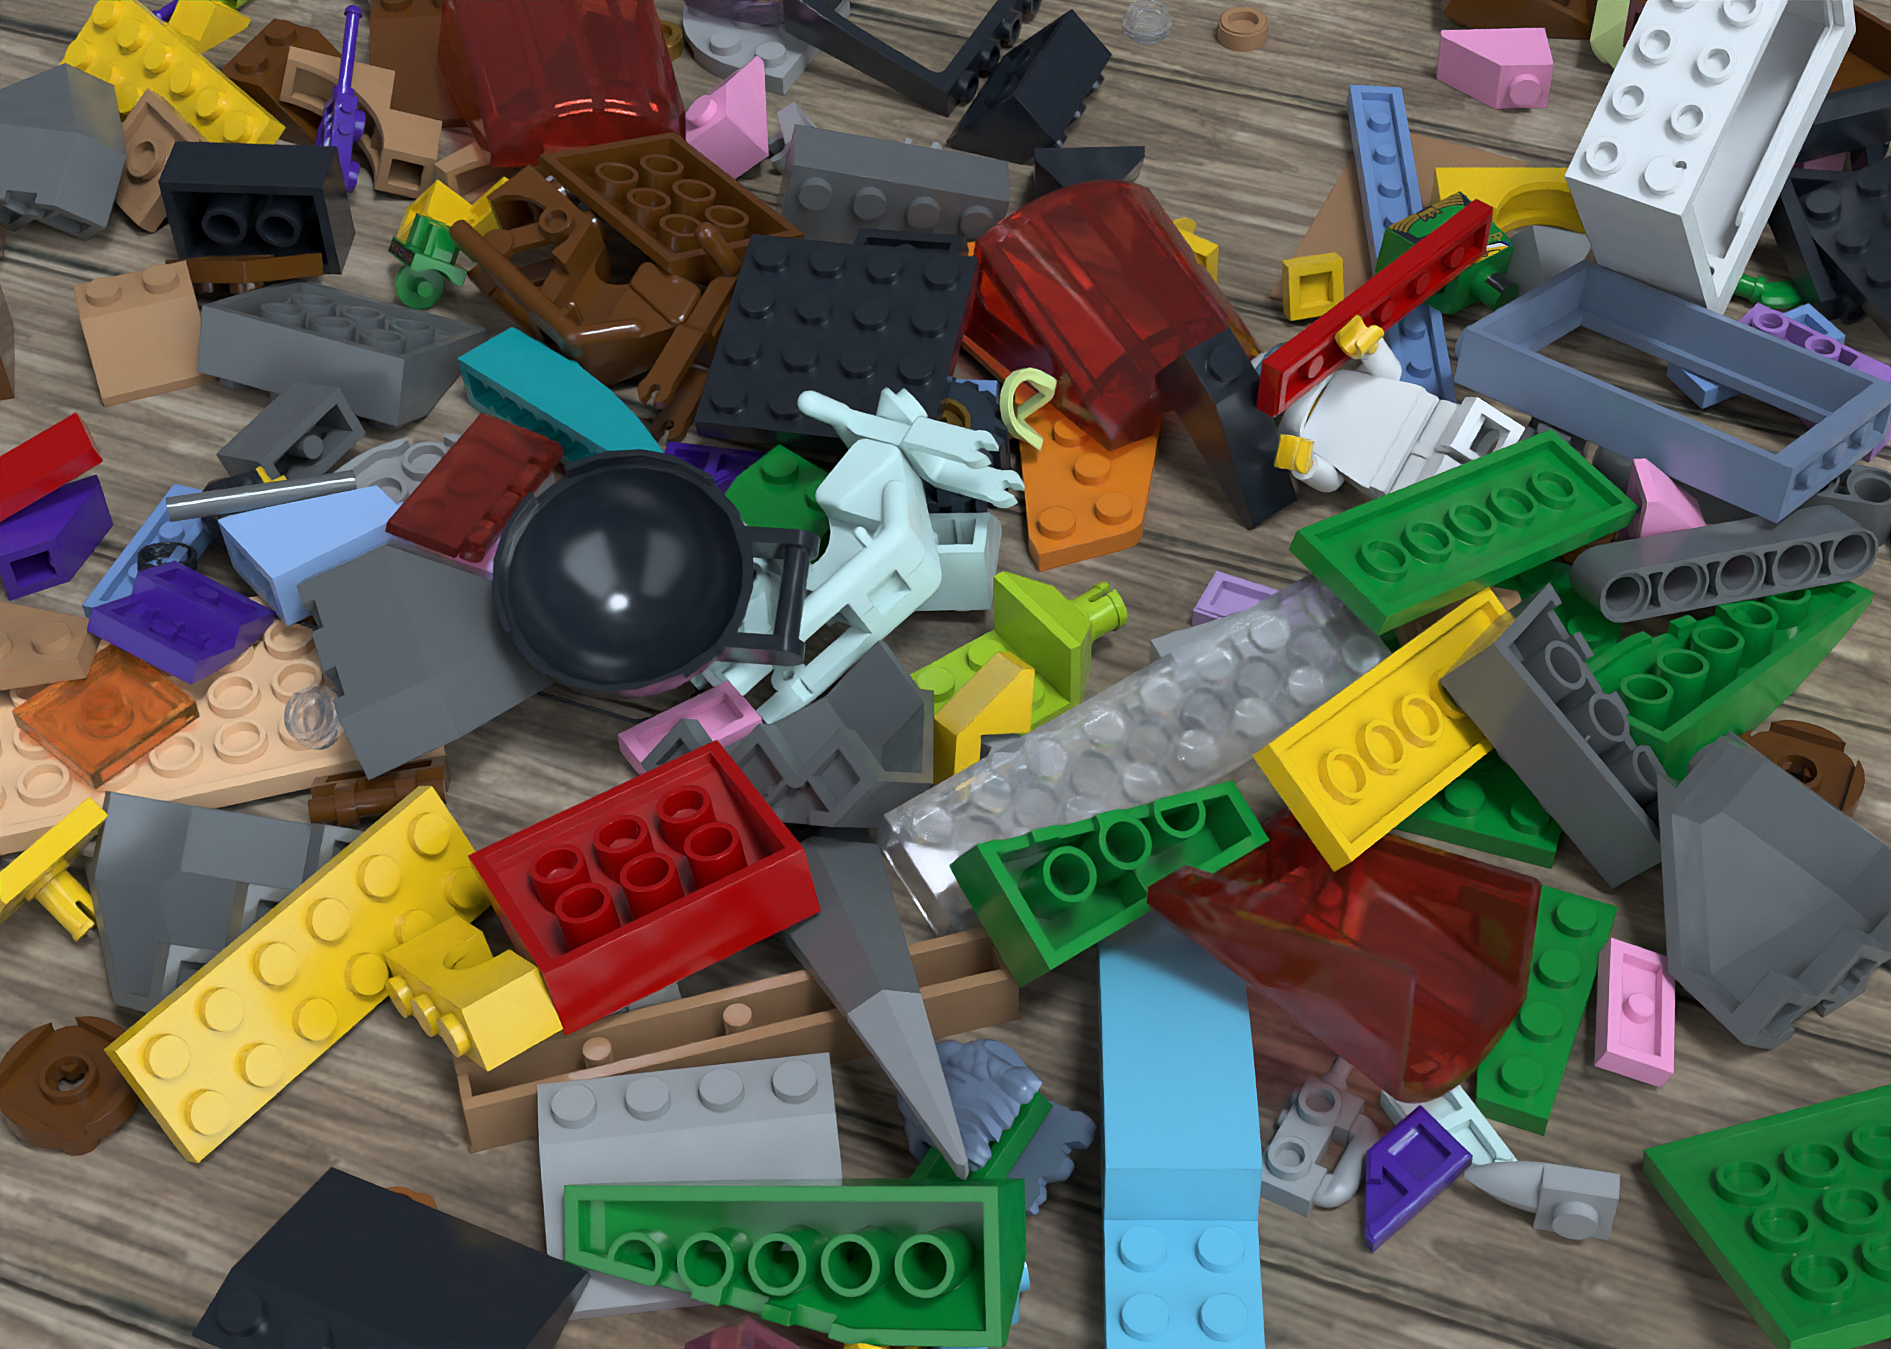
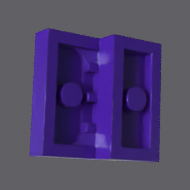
(181, 622)

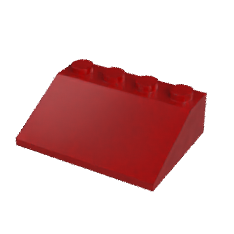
(646, 884)

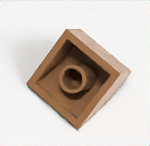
(142, 332)

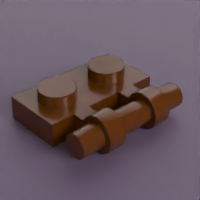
(352, 796)

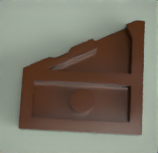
(248, 271)

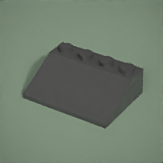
(379, 354)

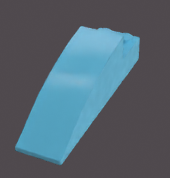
(1177, 1146)

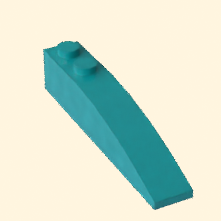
(550, 396)

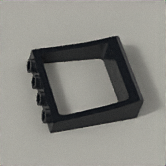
(941, 91)
(1843, 124)

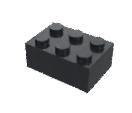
(257, 201)

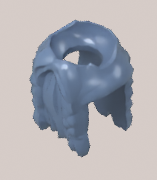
(986, 1093)

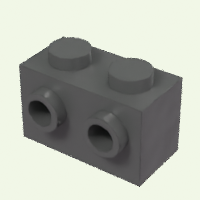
(295, 434)

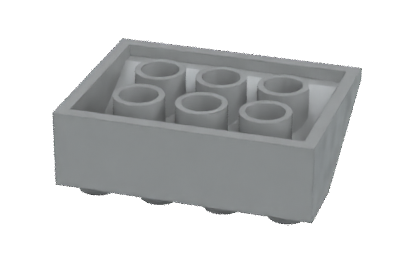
(681, 1126)

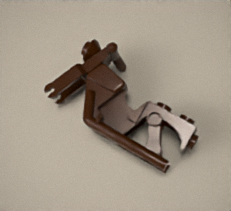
(602, 326)

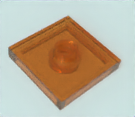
(108, 717)

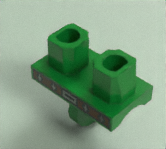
(426, 258)

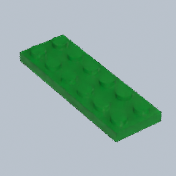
(1462, 530)

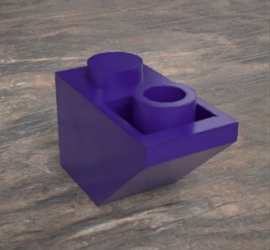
(52, 537)

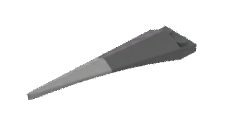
(866, 970)

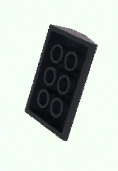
(387, 1274)

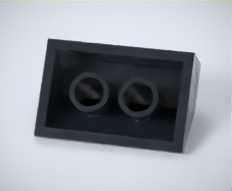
(1034, 93)

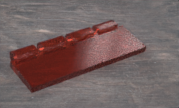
(475, 489)

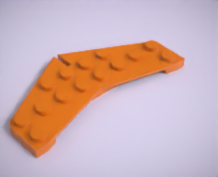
(1076, 491)

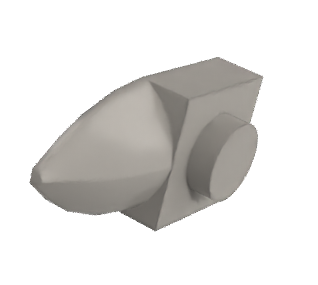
(1563, 1198)

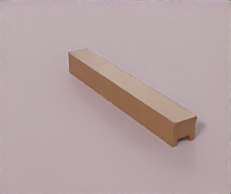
(775, 1017)

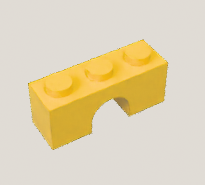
(467, 996)

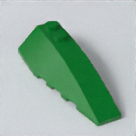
(1725, 667)
(821, 1254)

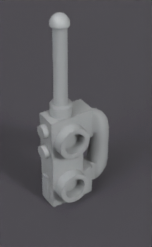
(1319, 1116)

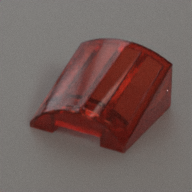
(557, 74)
(1100, 300)
(1390, 962)

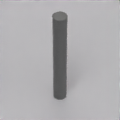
(257, 495)

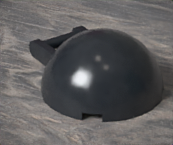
(641, 577)

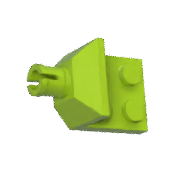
(1043, 632)

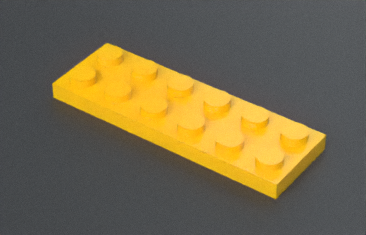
(139, 52)
(1382, 740)
(297, 976)

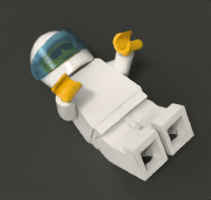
(1377, 428)

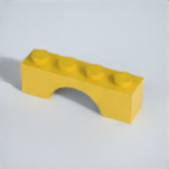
(1516, 193)

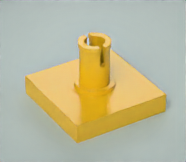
(43, 872)

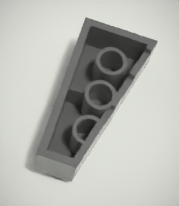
(857, 181)
(1563, 734)

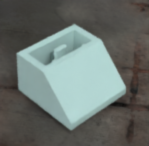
(968, 560)

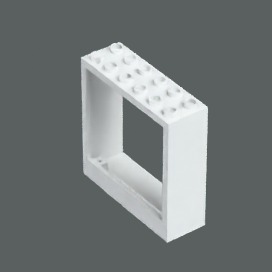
(1703, 136)

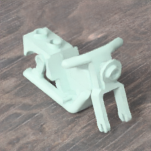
(880, 540)

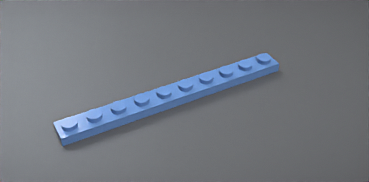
(1388, 195)

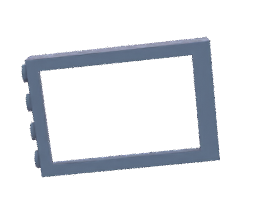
(1846, 404)

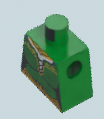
(1481, 281)

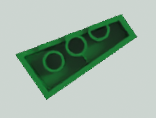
(1083, 880)

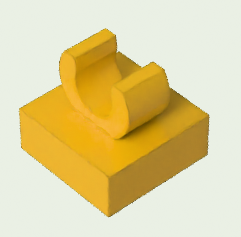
(1311, 285)

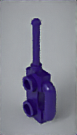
(341, 120)

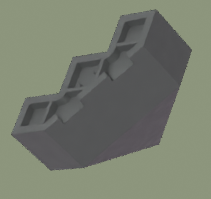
(60, 151)
(413, 651)
(838, 757)
(186, 882)
(1767, 893)

